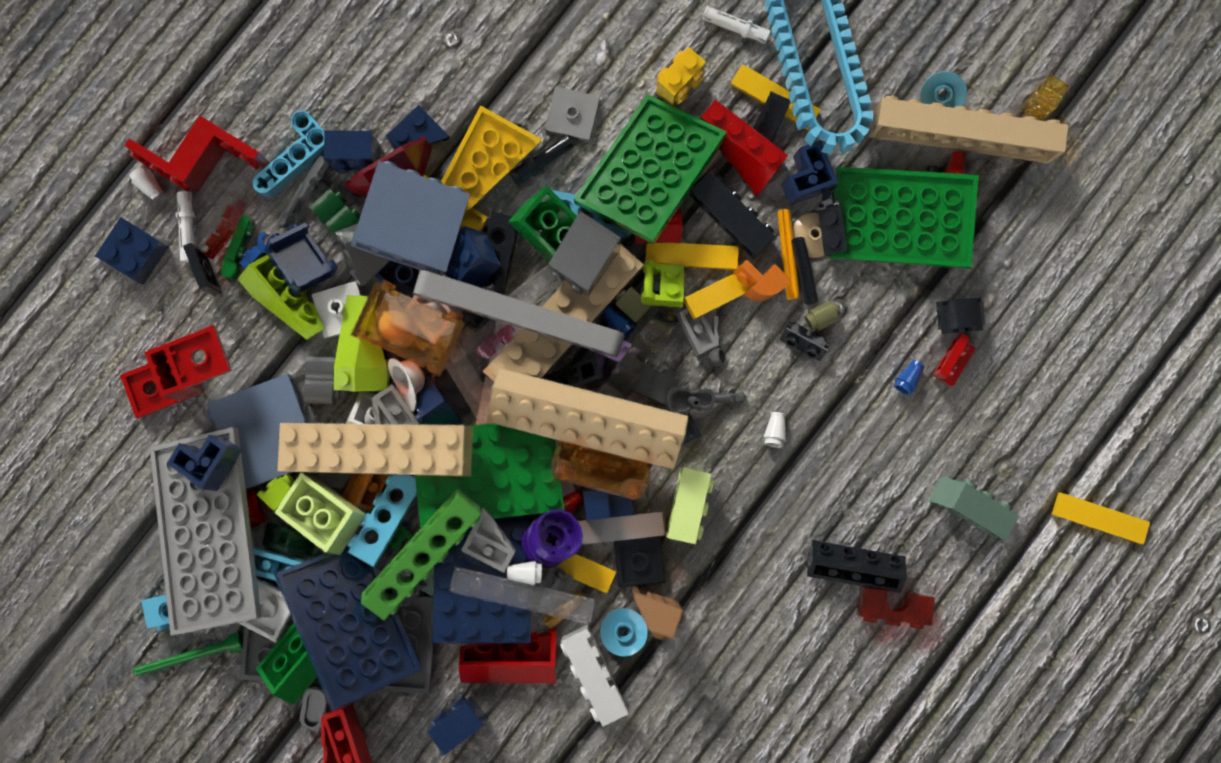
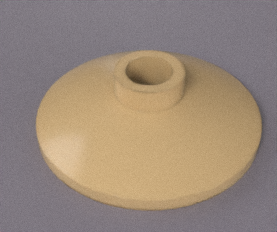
(803, 228)

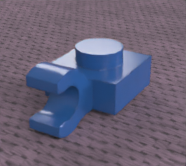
(254, 253)

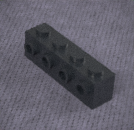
(732, 215)
(856, 566)

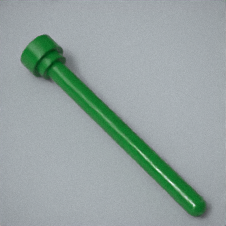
(231, 643)

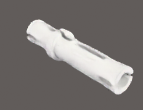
(740, 26)
(185, 220)

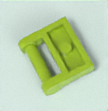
(670, 284)

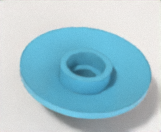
(955, 89)
(620, 644)

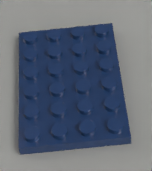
(470, 619)
(344, 639)

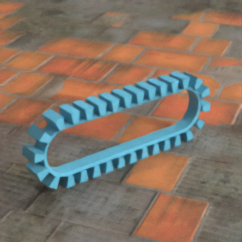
(796, 81)

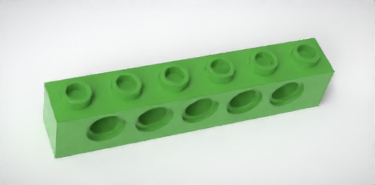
(385, 603)

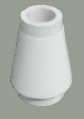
(146, 182)
(776, 431)
(525, 572)

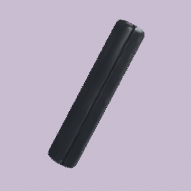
(804, 270)

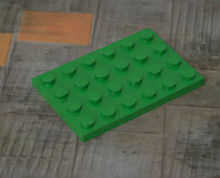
(650, 168)
(908, 216)
(507, 476)

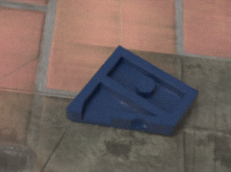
(414, 126)

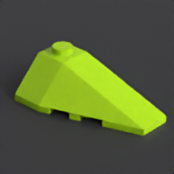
(270, 290)
(357, 361)

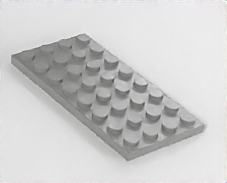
(205, 544)

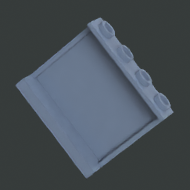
(410, 219)
(258, 419)

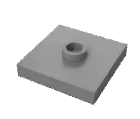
(572, 114)

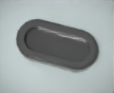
(313, 707)

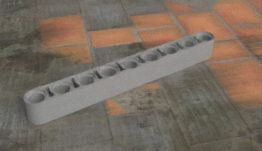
(518, 313)

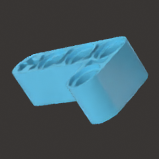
(288, 157)

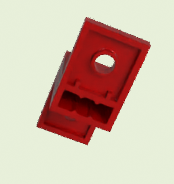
(197, 155)
(175, 371)

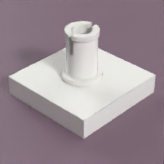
(331, 306)

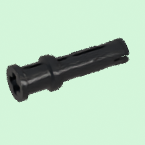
(532, 166)

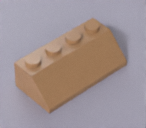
(658, 612)

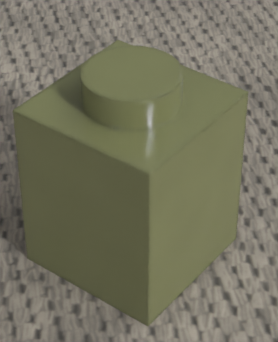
(630, 305)

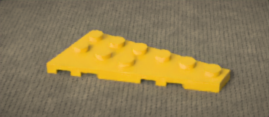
(487, 154)

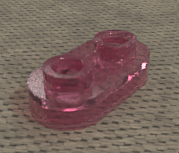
(503, 336)

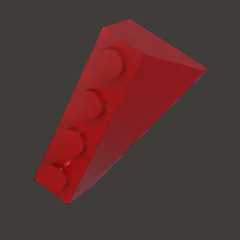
(745, 148)
(511, 661)

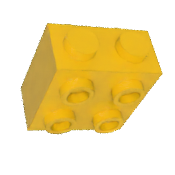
(680, 77)

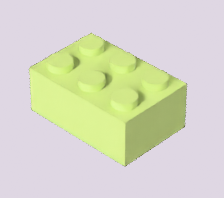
(689, 505)
(320, 514)

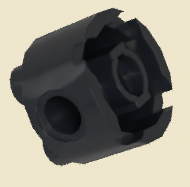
(960, 314)

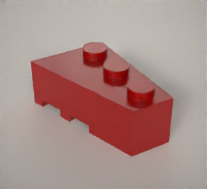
(343, 737)

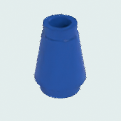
(618, 321)
(908, 379)

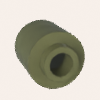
(822, 316)

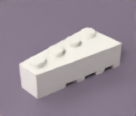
(594, 675)

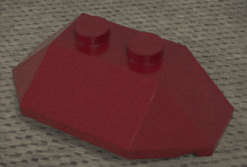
(407, 157)

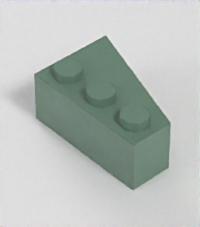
(975, 507)

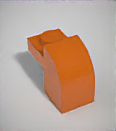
(761, 286)

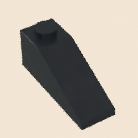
(584, 374)

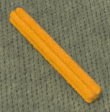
(788, 257)

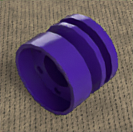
(560, 531)

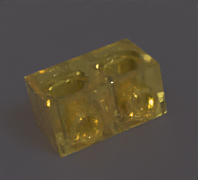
(1045, 97)

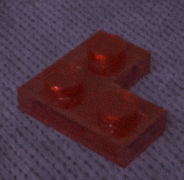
(224, 229)

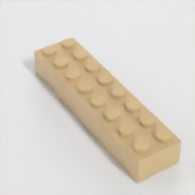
(968, 130)
(538, 354)
(586, 418)
(376, 449)

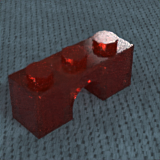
(916, 609)

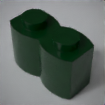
(333, 211)

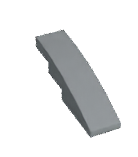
(623, 528)

